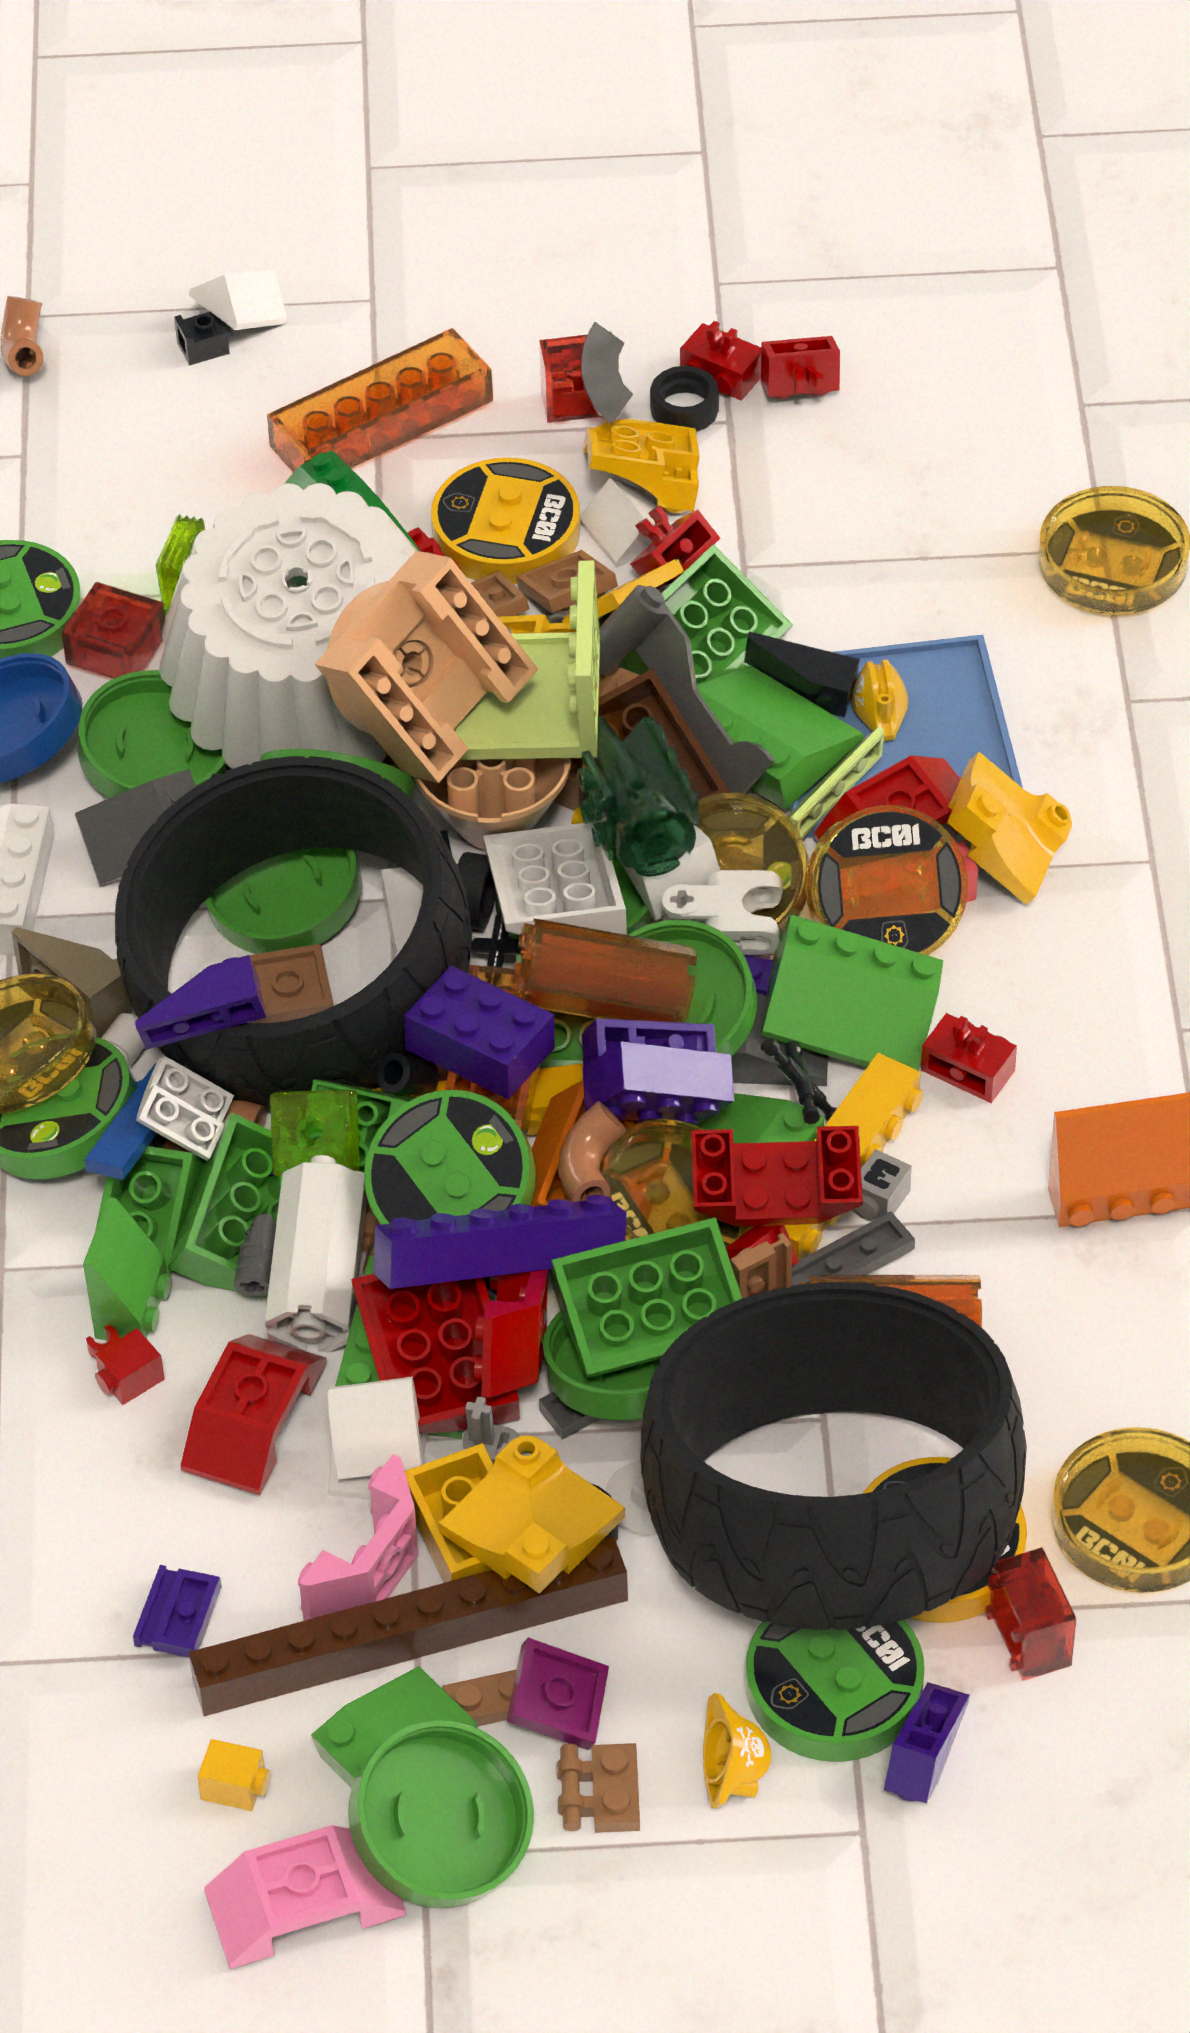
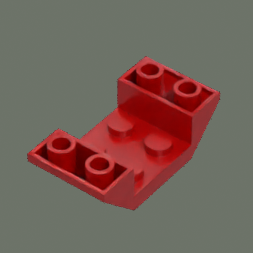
(913, 782)
(776, 1179)
(512, 1333)
(245, 1410)

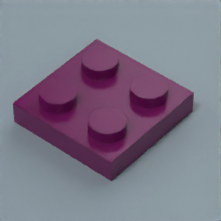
(558, 1693)

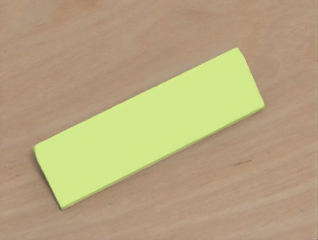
(837, 782)

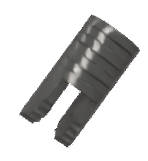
(255, 1257)

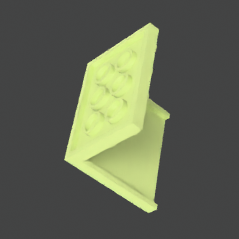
(559, 704)

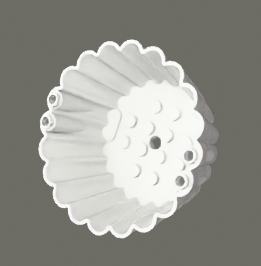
(249, 644)

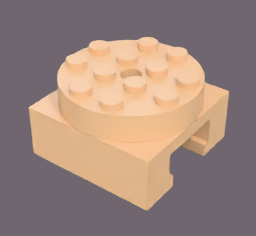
(417, 661)

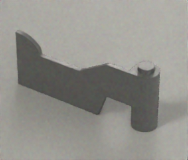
(651, 629)

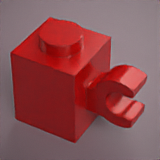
(126, 1364)

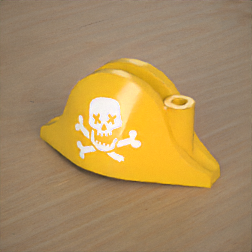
(880, 698)
(733, 1753)

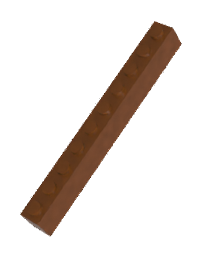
(398, 1630)

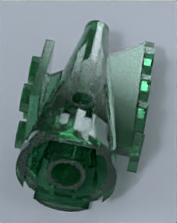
(638, 799)

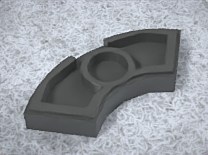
(601, 373)

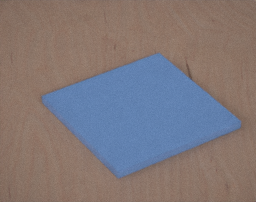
(950, 707)

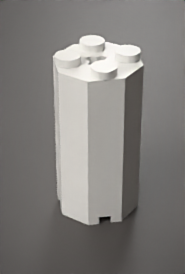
(316, 1255)

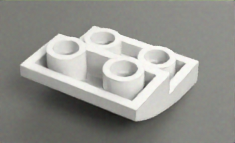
(184, 1107)
(372, 1424)

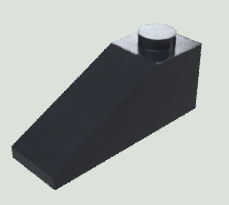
(811, 672)

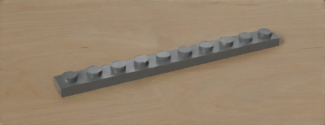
(850, 1255)

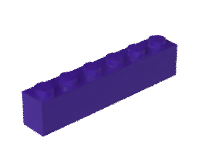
(493, 1241)

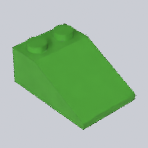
(763, 1120)
(157, 1194)
(124, 1275)
(368, 1721)

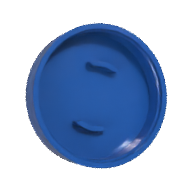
(36, 712)

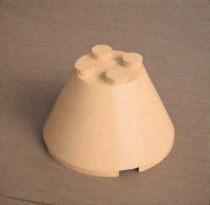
(496, 794)

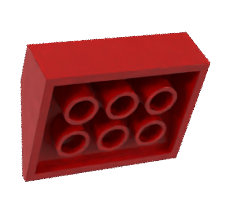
(431, 1337)

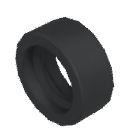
(681, 380)
(478, 886)

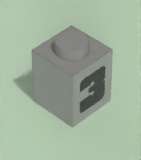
(884, 1185)

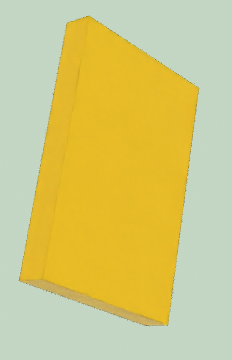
(653, 578)

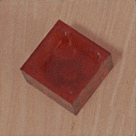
(562, 380)
(113, 631)
(1031, 1614)

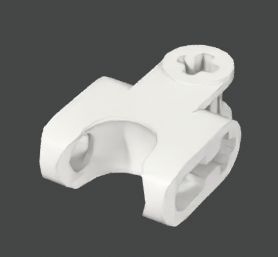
(728, 906)

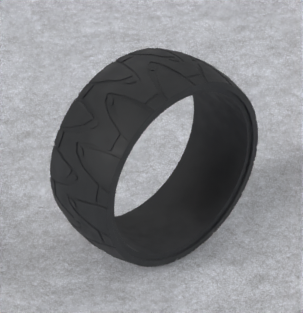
(256, 816)
(835, 1556)

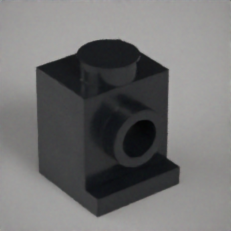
(202, 337)

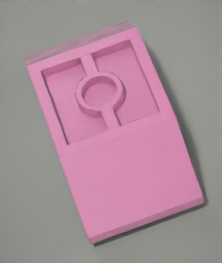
(377, 1568)
(293, 1888)

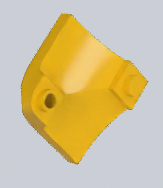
(651, 455)
(1008, 827)
(531, 1515)

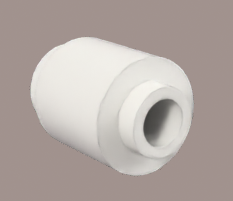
(125, 1036)

